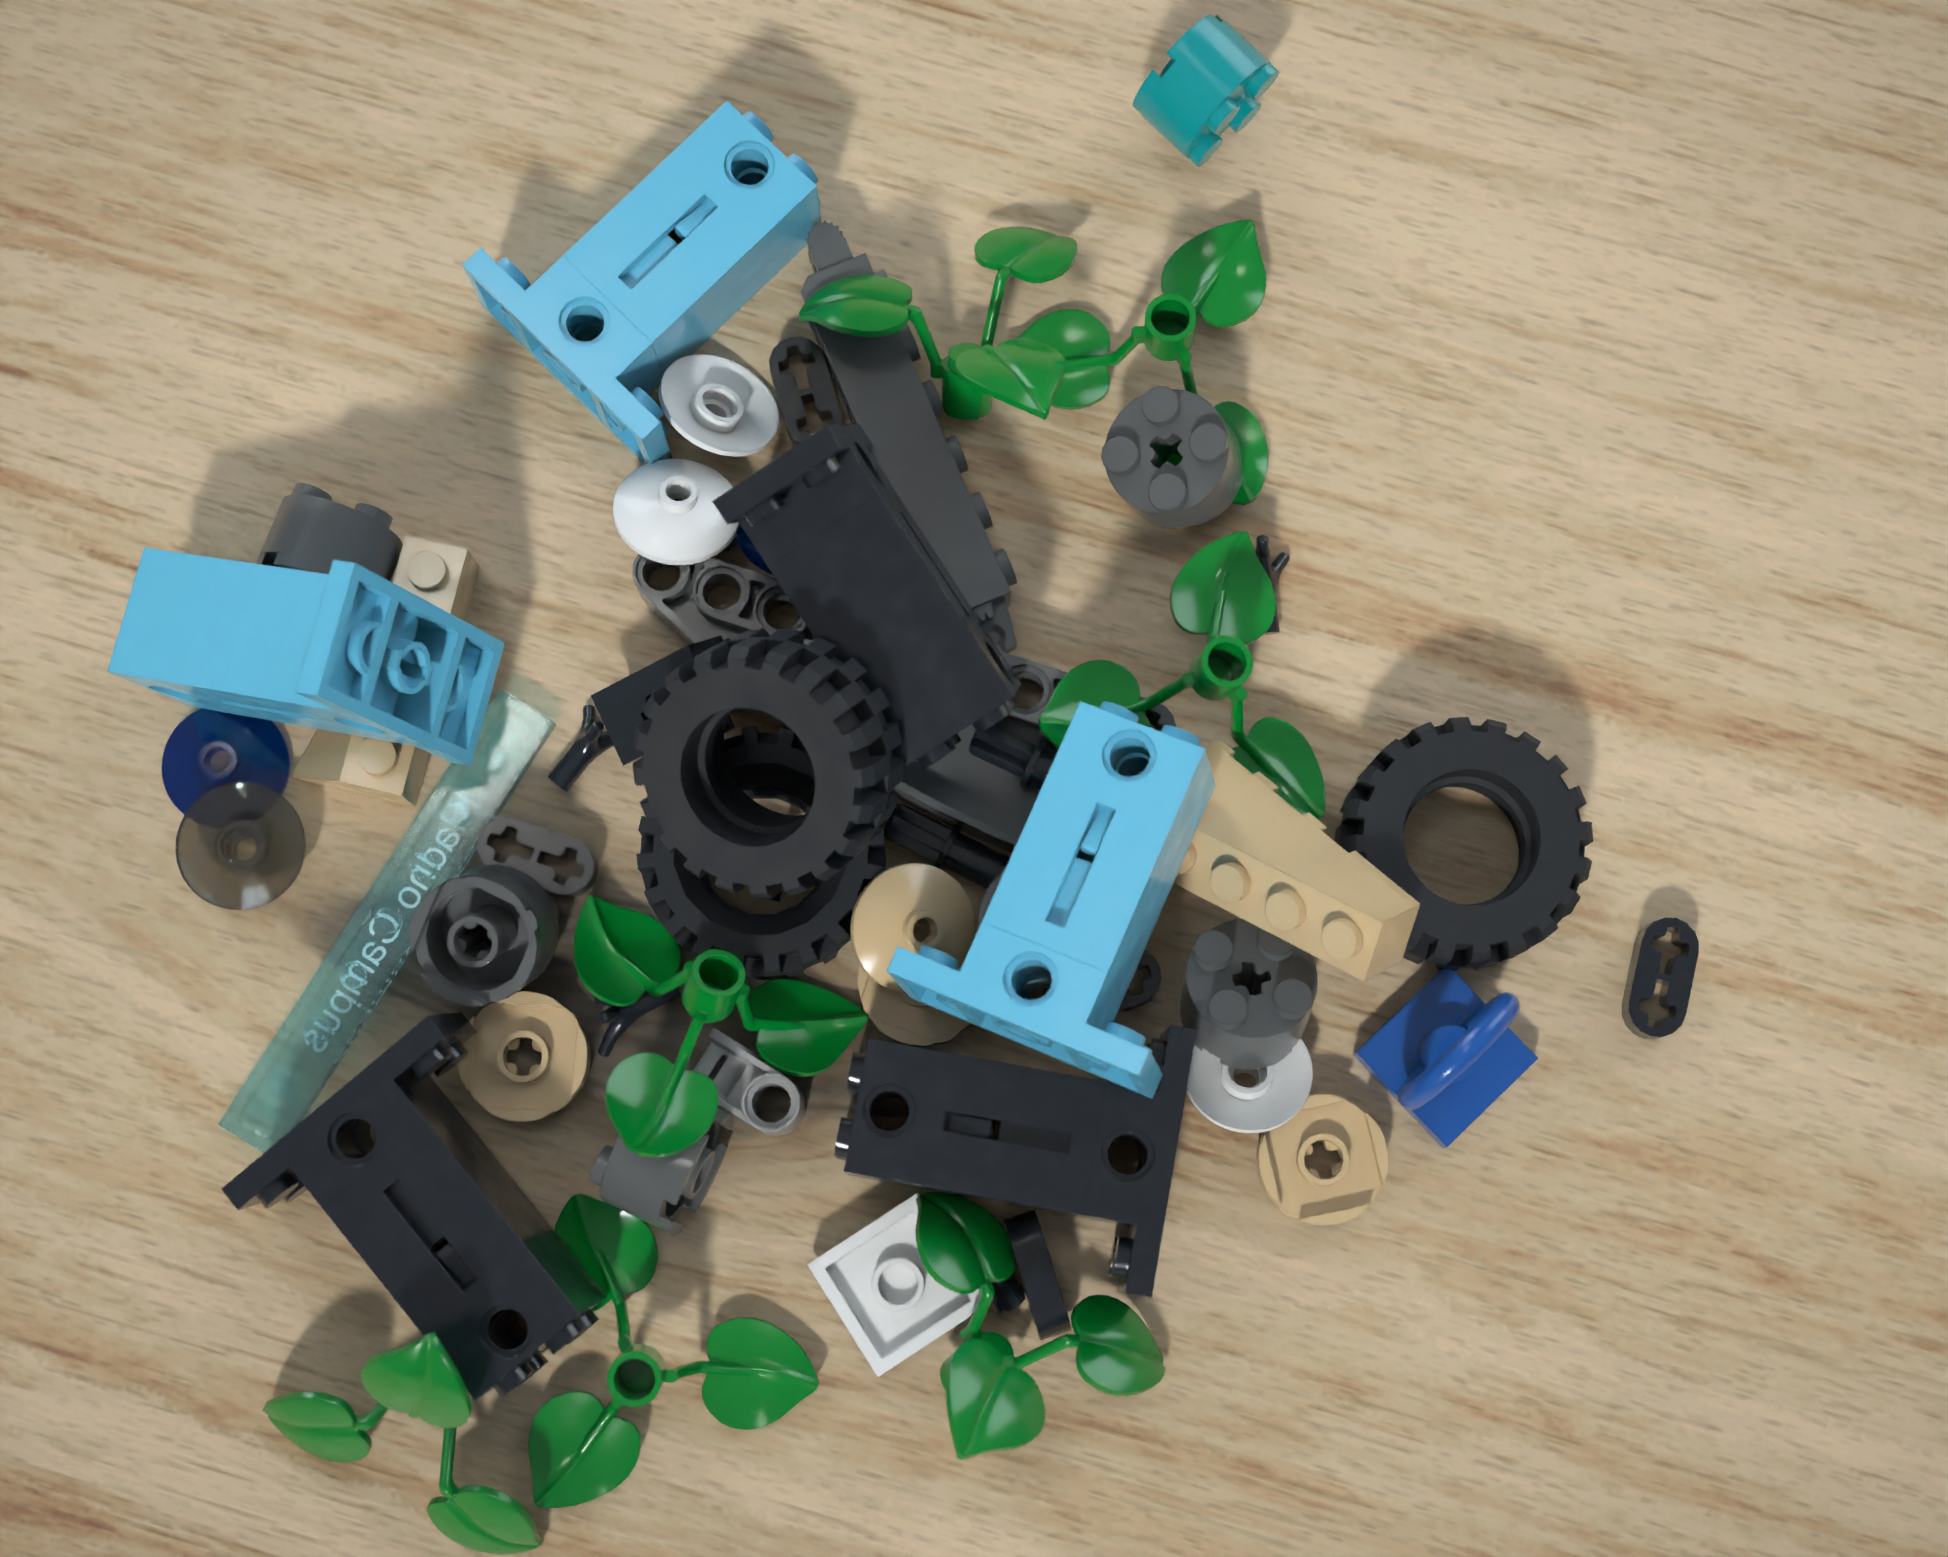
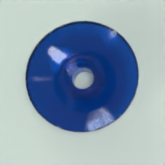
(255, 751)

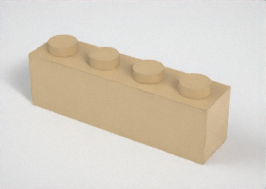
(383, 768)
(1291, 877)

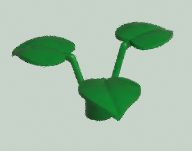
(1209, 276)
(1012, 372)
(1234, 603)
(660, 1104)
(750, 1382)
(427, 1386)
(987, 1393)

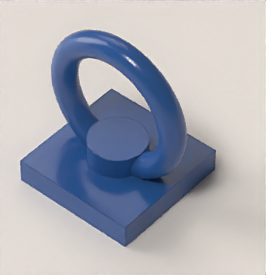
(1447, 1054)

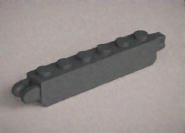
(901, 421)

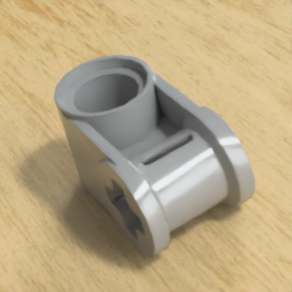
(743, 1079)

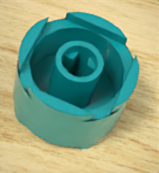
(1205, 88)

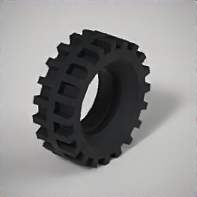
(764, 943)

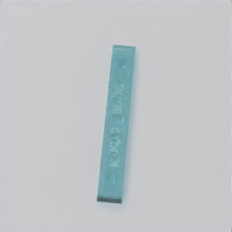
(378, 933)

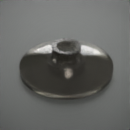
(210, 839)

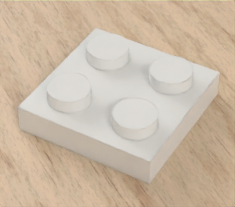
(887, 1292)

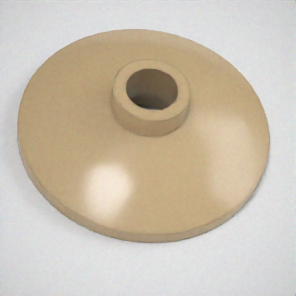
(893, 905)

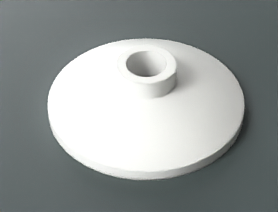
(718, 405)
(667, 528)
(1266, 1106)

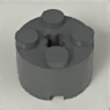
(1168, 424)
(316, 530)
(452, 945)
(1216, 999)
(661, 1186)

